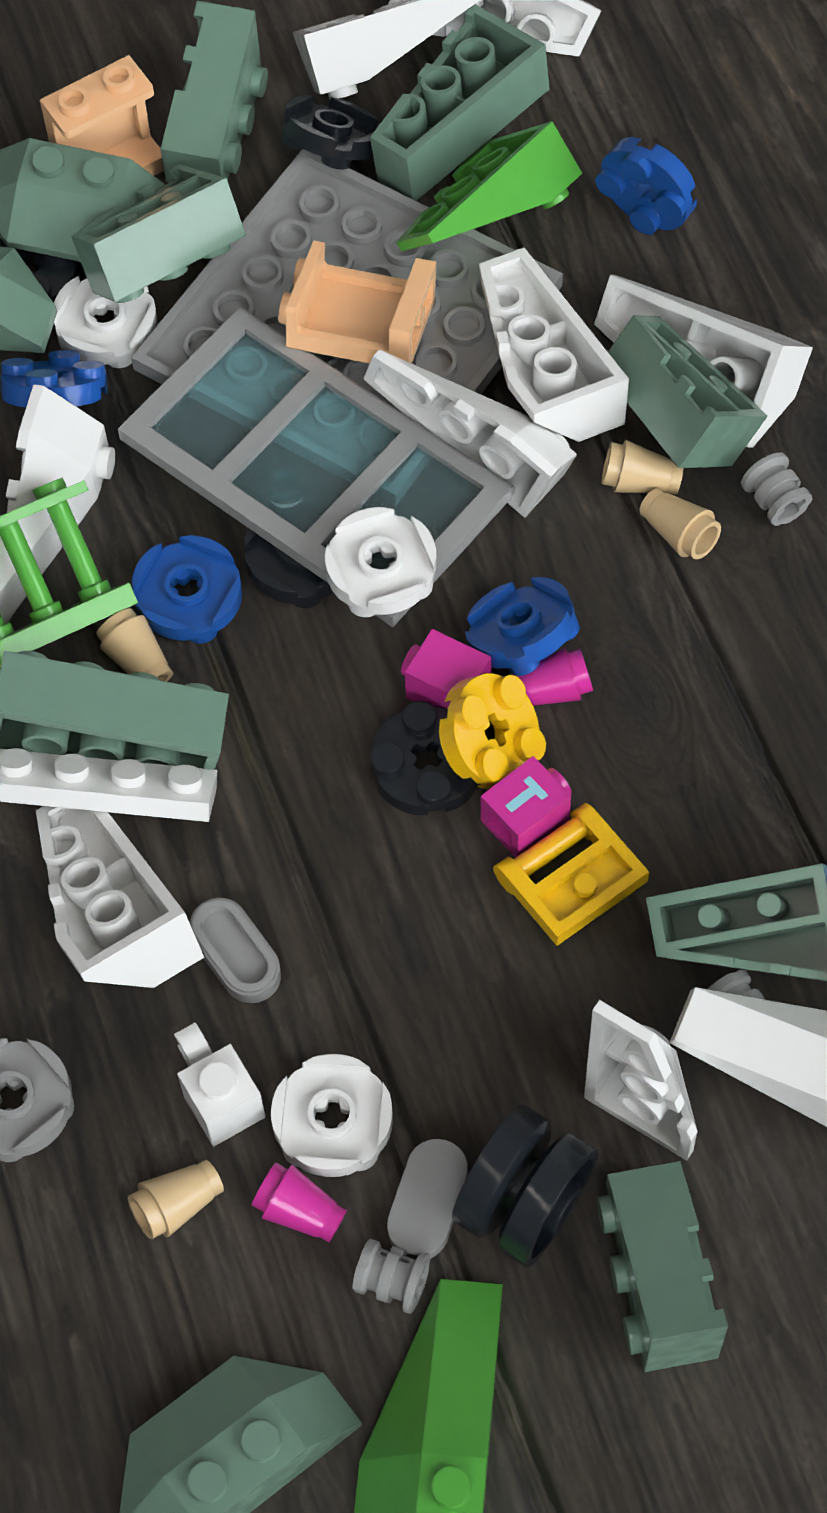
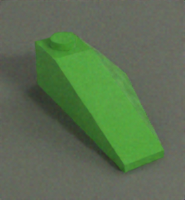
(497, 182)
(437, 1420)

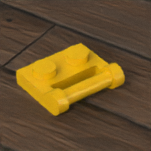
(580, 887)

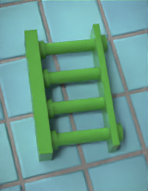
(49, 617)

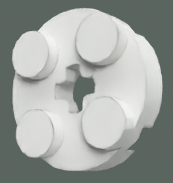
(108, 341)
(384, 590)
(332, 1150)

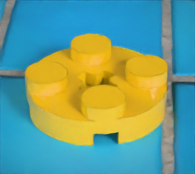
(514, 721)

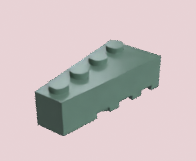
(460, 102)
(107, 713)

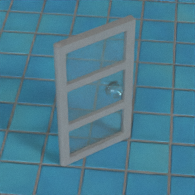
(304, 447)

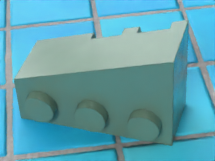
(218, 94)
(683, 397)
(748, 924)
(661, 1267)

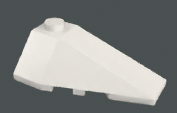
(361, 46)
(549, 352)
(750, 356)
(55, 444)
(110, 904)
(760, 1043)

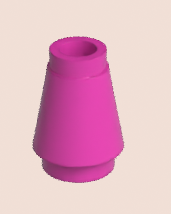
(558, 678)
(298, 1203)

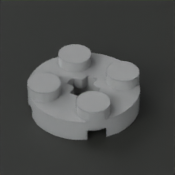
(45, 1104)

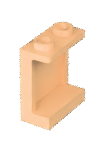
(105, 114)
(356, 311)

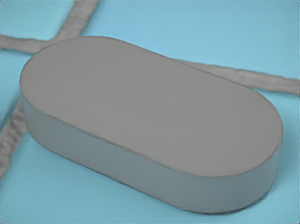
(236, 950)
(426, 1198)

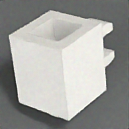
(217, 1087)

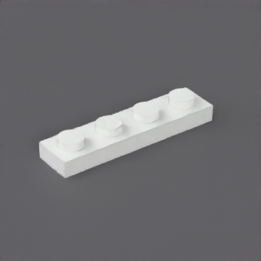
(107, 785)

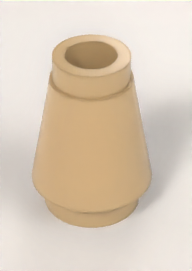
(639, 470)
(682, 524)
(133, 645)
(174, 1198)

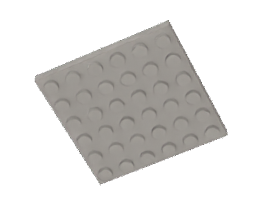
(360, 232)

